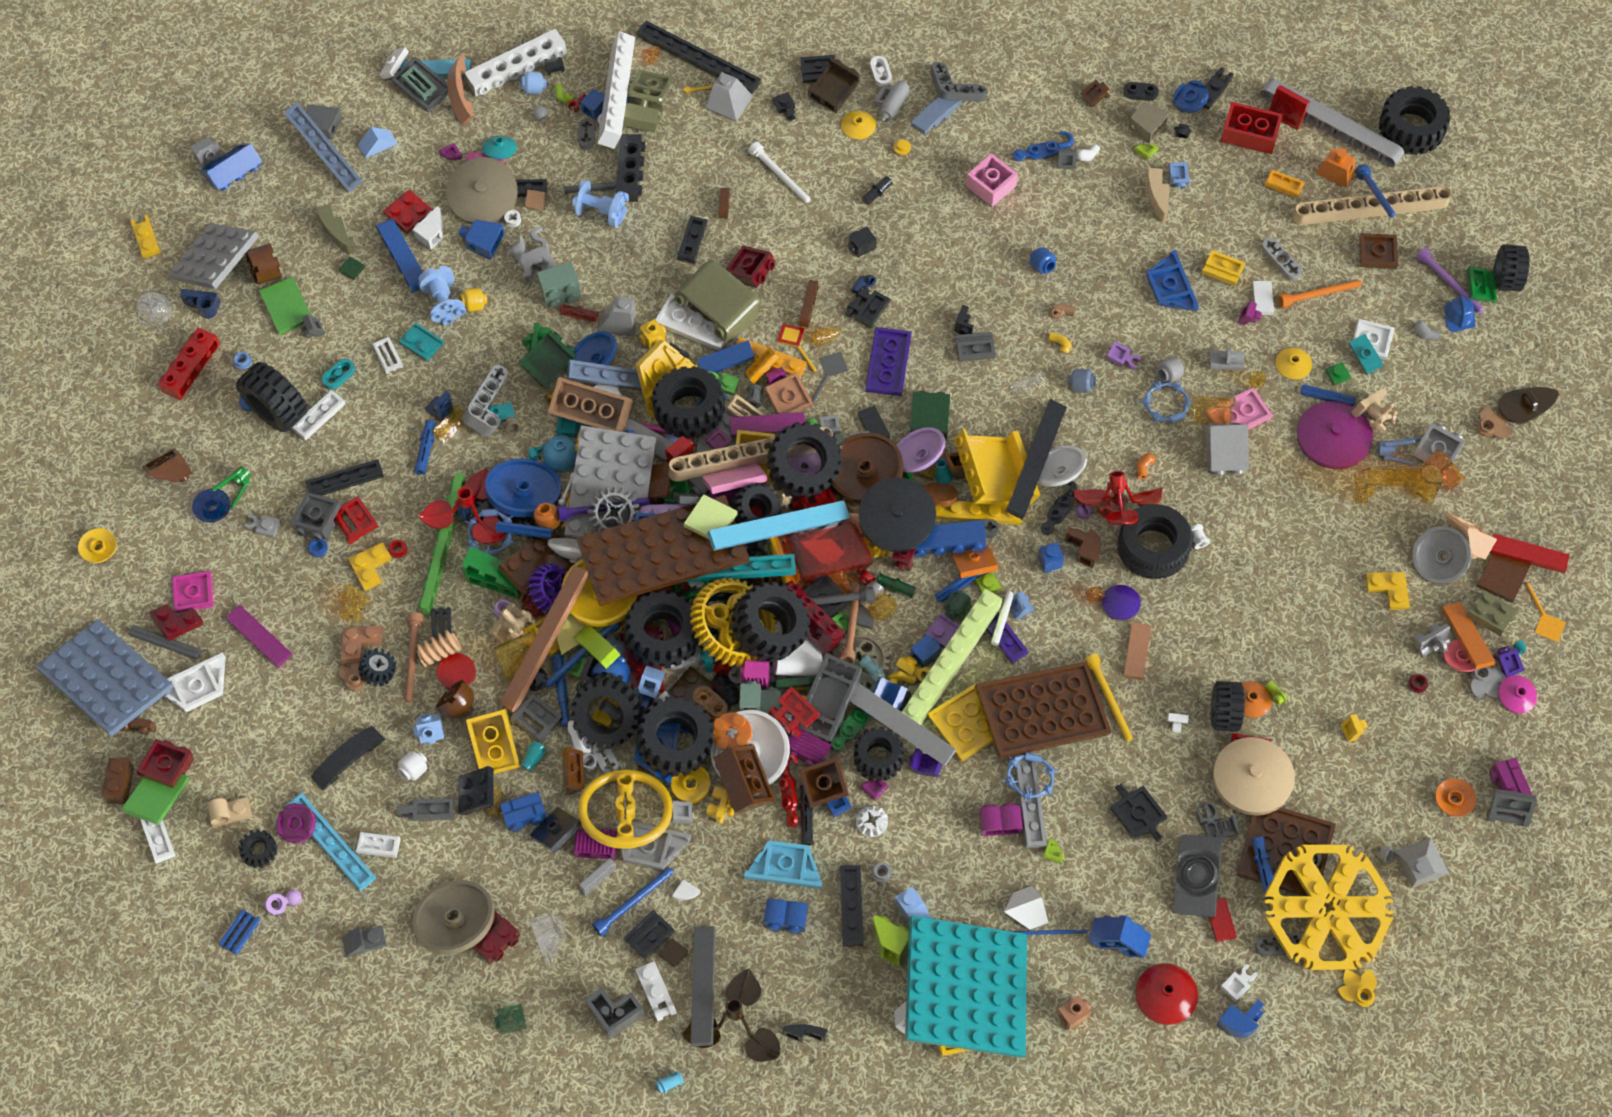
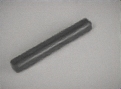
(160, 640)

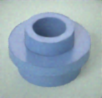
(242, 356)

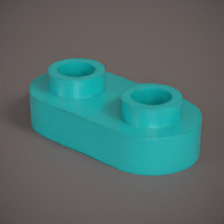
(336, 373)

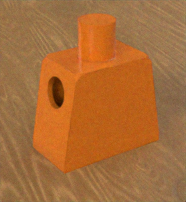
(1338, 167)

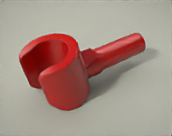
(576, 103)

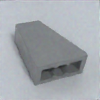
(619, 317)

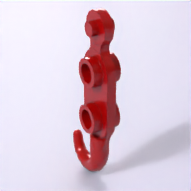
(789, 800)

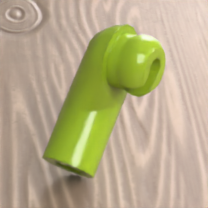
(561, 96)
(1279, 696)

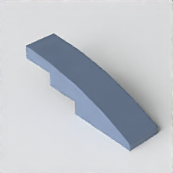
(934, 114)

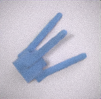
(1387, 448)

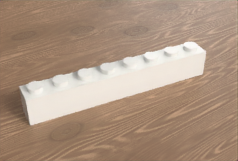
(616, 90)

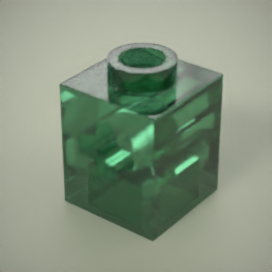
(518, 1019)

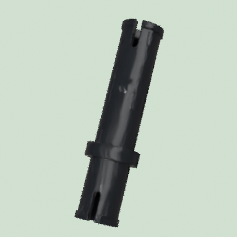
(806, 819)

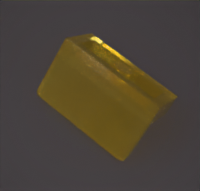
(1213, 409)

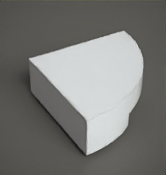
(685, 891)

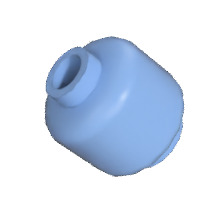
(532, 83)

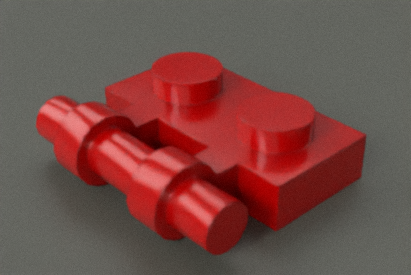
(796, 706)

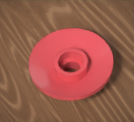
(1454, 655)

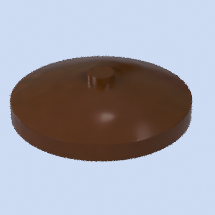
(865, 462)

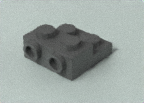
(315, 516)

